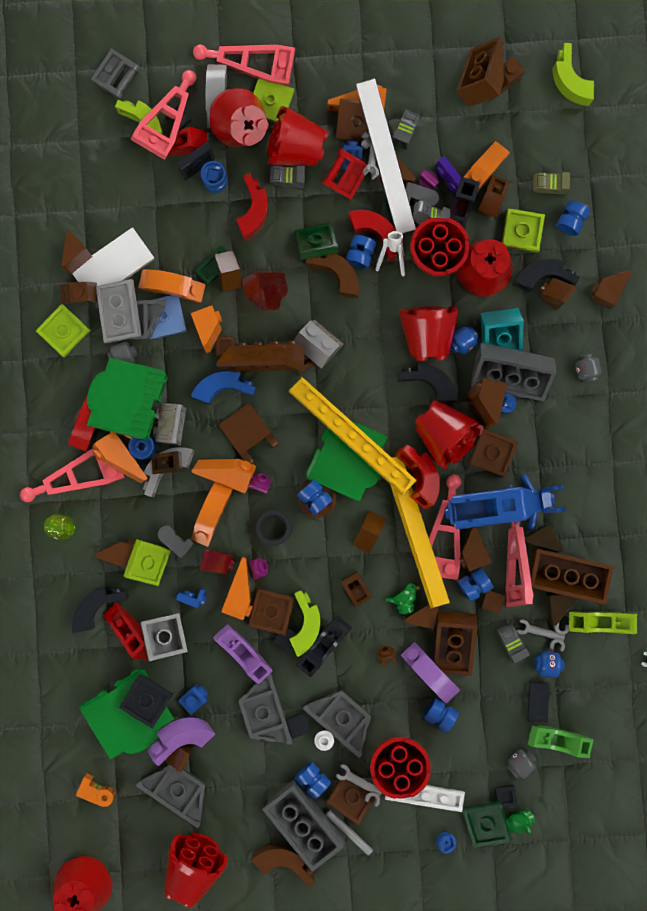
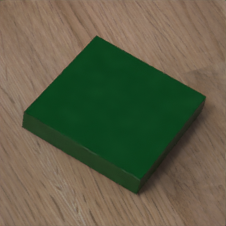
(316, 241)
(487, 824)

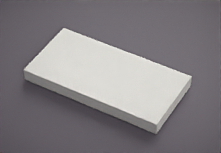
(116, 260)

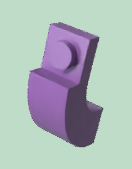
(243, 653)
(430, 673)
(178, 734)

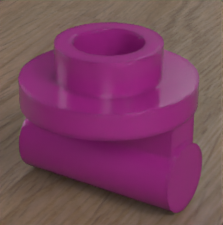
(428, 180)
(260, 482)
(258, 568)

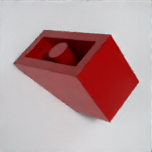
(188, 141)

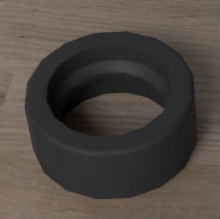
(273, 542)

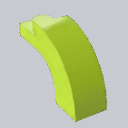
(568, 82)
(137, 113)
(602, 622)
(311, 625)

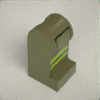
(551, 183)

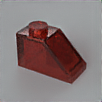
(265, 289)

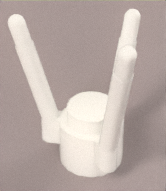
(395, 244)

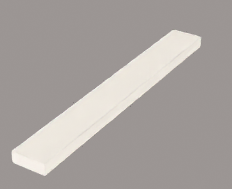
(385, 156)

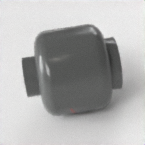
(123, 351)
(588, 368)
(522, 764)

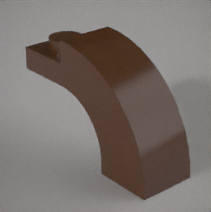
(341, 269)
(282, 856)

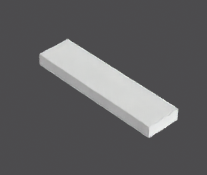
(437, 798)

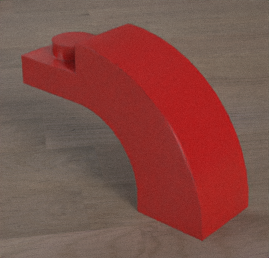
(256, 216)
(372, 223)
(81, 433)
(425, 473)

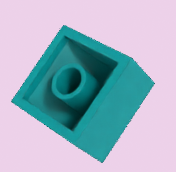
(503, 328)

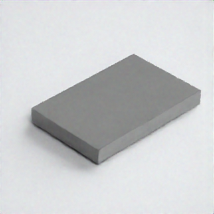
(118, 311)

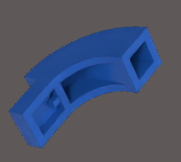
(220, 381)

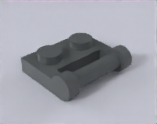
(111, 69)

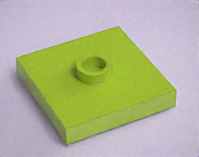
(273, 97)
(523, 230)
(62, 330)
(147, 562)

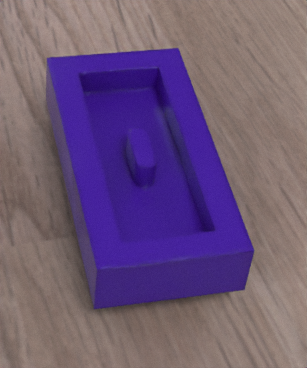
(447, 171)

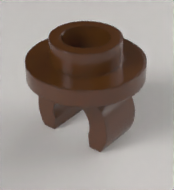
(386, 653)

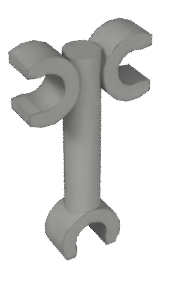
(371, 167)
(557, 635)
(362, 783)

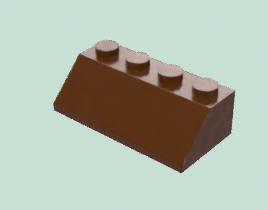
(263, 357)
(486, 401)
(570, 576)

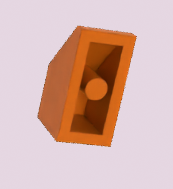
(208, 326)

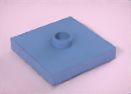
(171, 320)

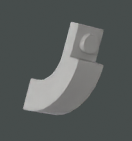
(215, 84)
(152, 484)

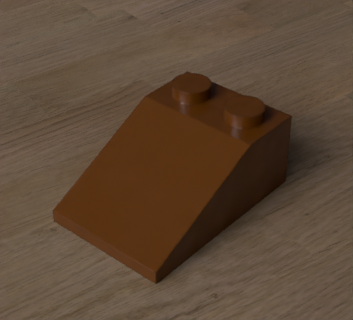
(482, 73)
(455, 642)

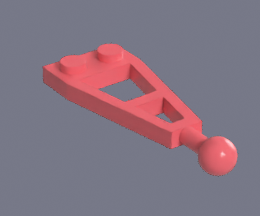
(281, 67)
(150, 138)
(110, 475)
(448, 567)
(518, 594)

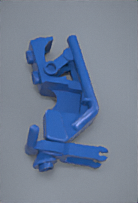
(502, 506)

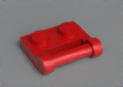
(351, 177)

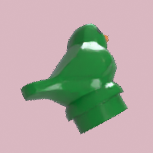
(405, 599)
(521, 822)

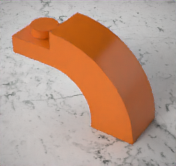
(172, 284)
(211, 513)

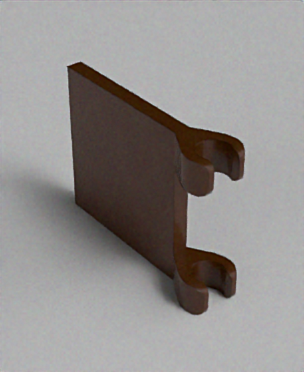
(246, 430)

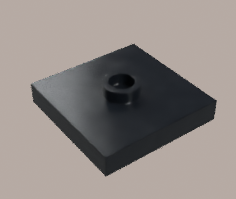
(195, 161)
(146, 700)

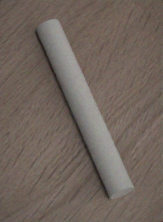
(349, 832)

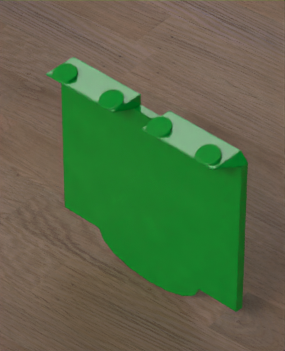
(124, 398)
(341, 468)
(117, 729)

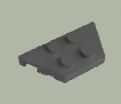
(149, 315)
(264, 713)
(342, 719)
(177, 791)

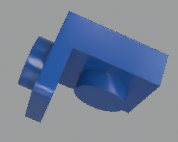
(353, 148)
(190, 599)
(194, 698)

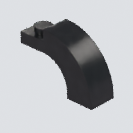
(463, 200)
(542, 270)
(434, 377)
(86, 610)
(323, 646)

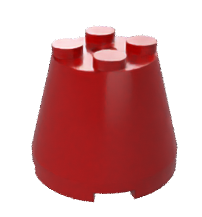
(231, 111)
(295, 140)
(446, 240)
(486, 268)
(429, 330)
(447, 433)
(403, 778)
(192, 868)
(82, 879)

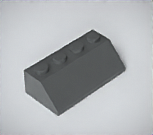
(524, 372)
(304, 825)

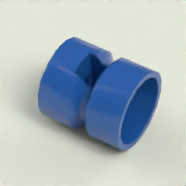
(214, 176)
(572, 219)
(362, 258)
(142, 448)
(314, 497)
(481, 582)
(442, 716)
(312, 780)

